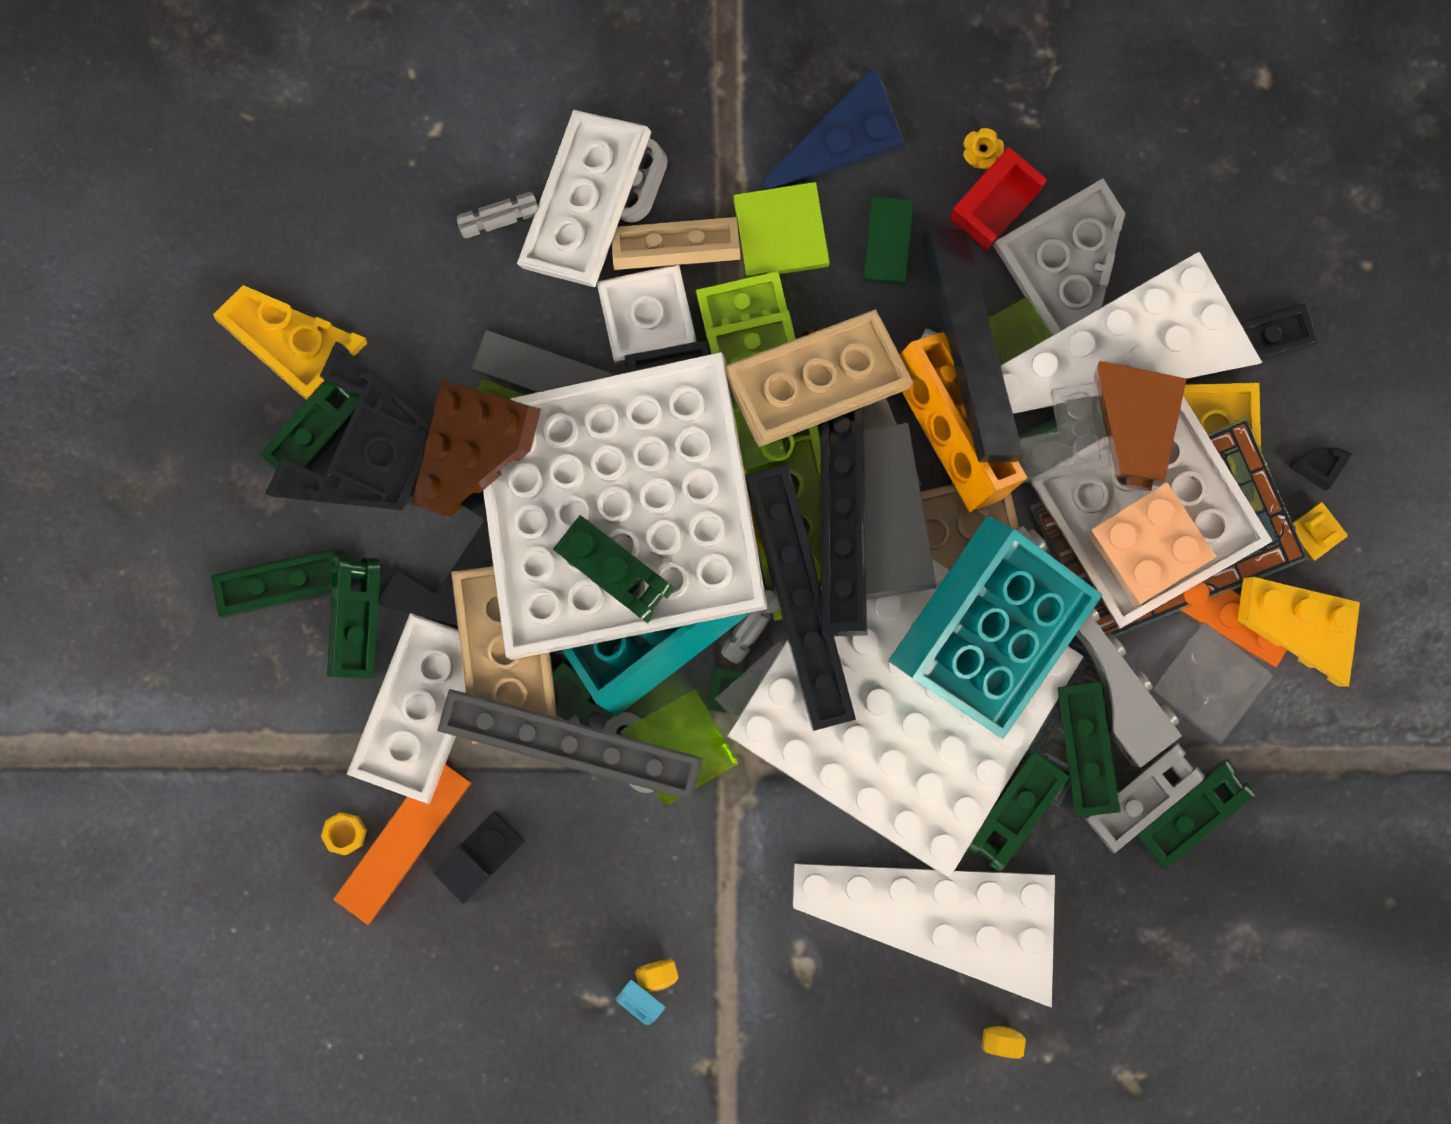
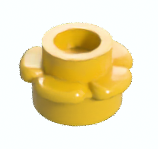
(975, 156)

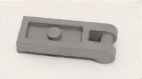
(1146, 798)

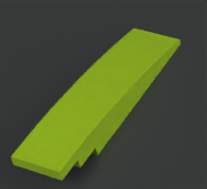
(747, 320)

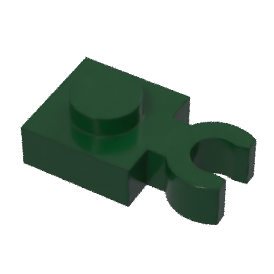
(573, 697)

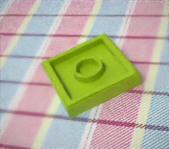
(781, 230)

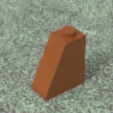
(1139, 420)

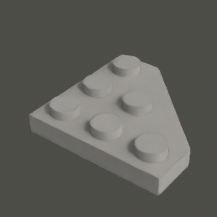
(1066, 256)

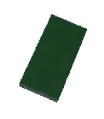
(888, 240)

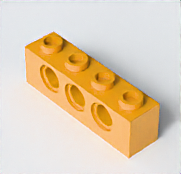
(942, 415)

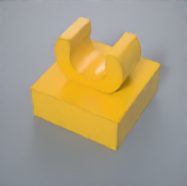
(1318, 531)

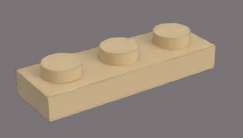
(675, 243)

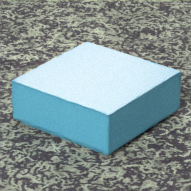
(639, 1003)

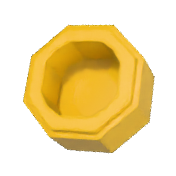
(343, 833)
(657, 975)
(1003, 1042)

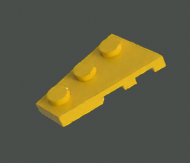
(284, 338)
(1224, 404)
(1305, 623)

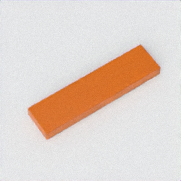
(399, 847)

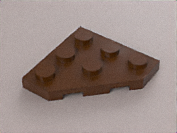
(469, 444)

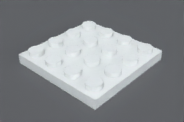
(1200, 484)

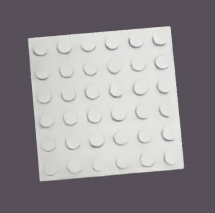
(653, 469)
(909, 757)

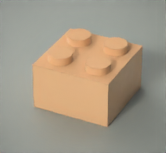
(1151, 544)

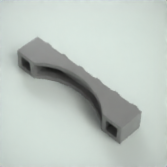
(1134, 717)

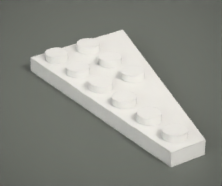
(1164, 326)
(973, 922)

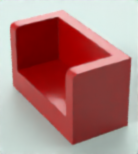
(997, 199)

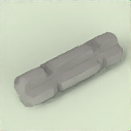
(497, 215)
(749, 629)

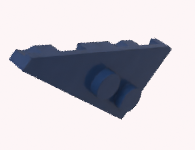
(851, 132)

